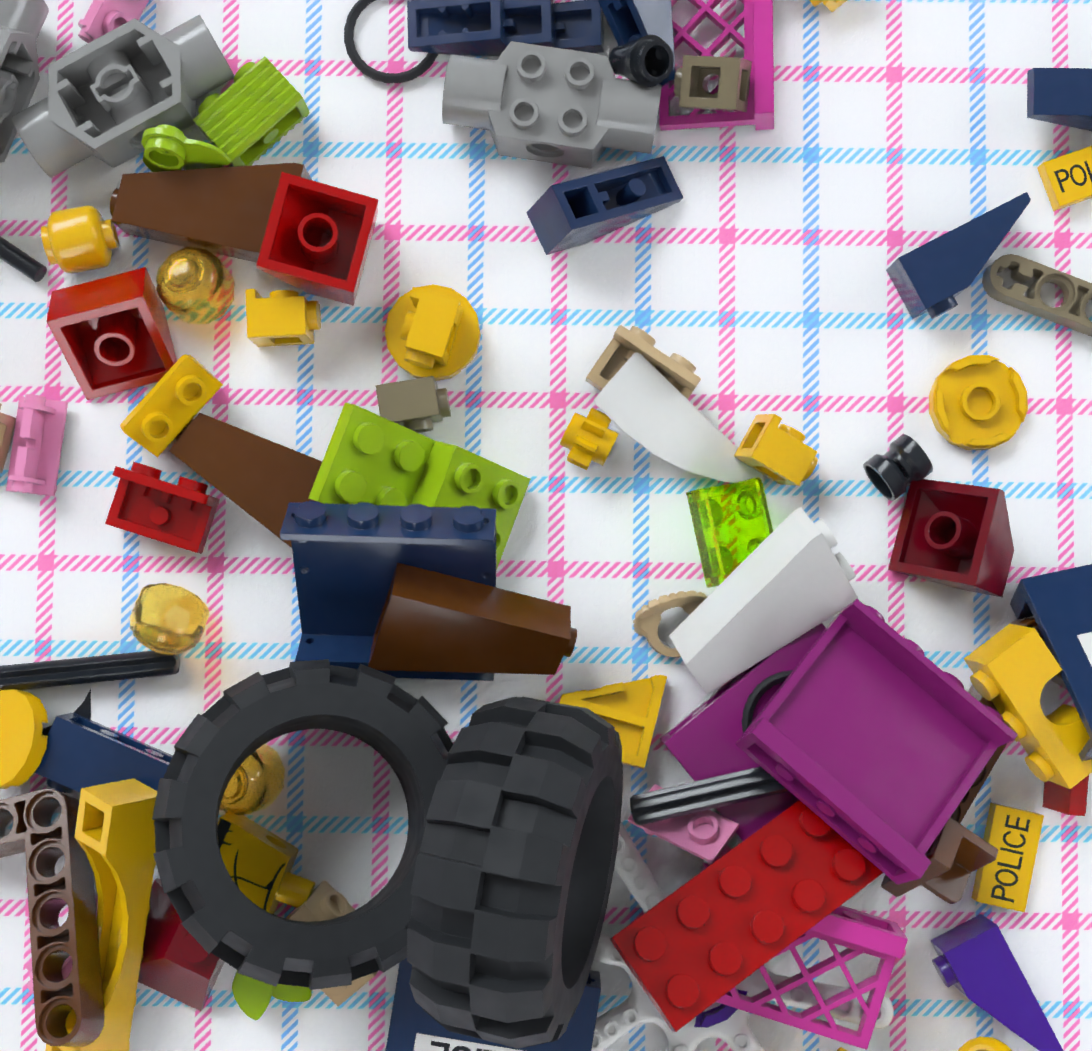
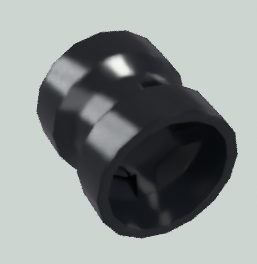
(898, 467)

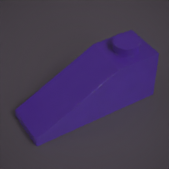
(986, 972)

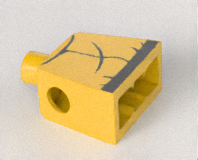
(261, 863)

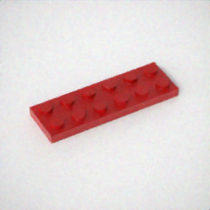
(741, 912)

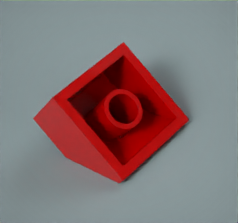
(318, 237)
(112, 332)

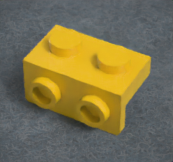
(171, 405)

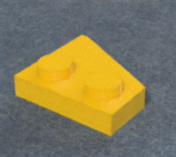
(630, 709)

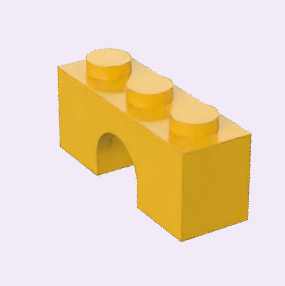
(1011, 674)

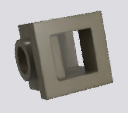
(693, 78)
(414, 403)

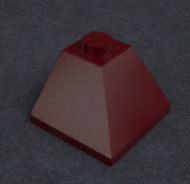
(955, 536)
(173, 957)

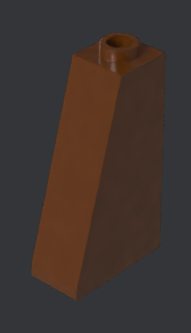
(202, 207)
(247, 468)
(467, 627)

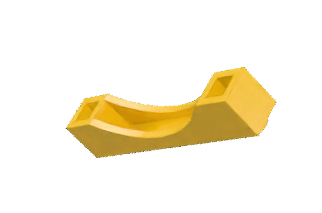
(119, 842)

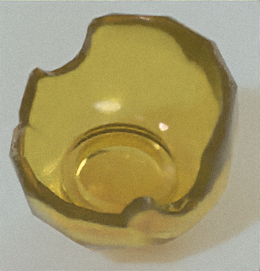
(195, 285)
(168, 618)
(254, 783)

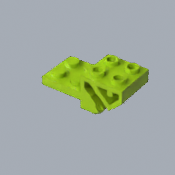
(396, 466)

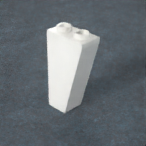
(766, 602)

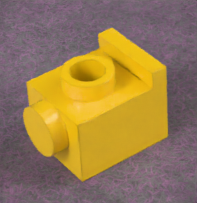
(281, 318)
(430, 328)
(777, 451)

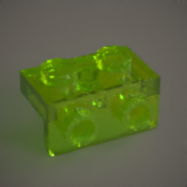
(728, 525)

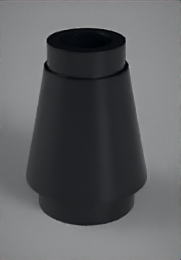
(643, 60)

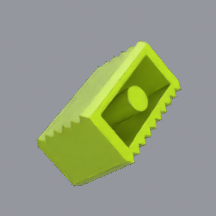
(251, 113)

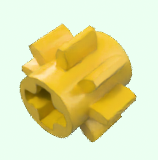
(589, 438)

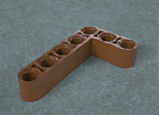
(47, 895)

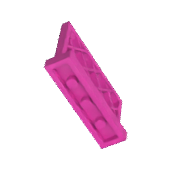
(757, 48)
(860, 935)

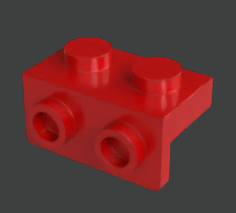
(162, 510)

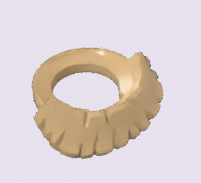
(649, 617)

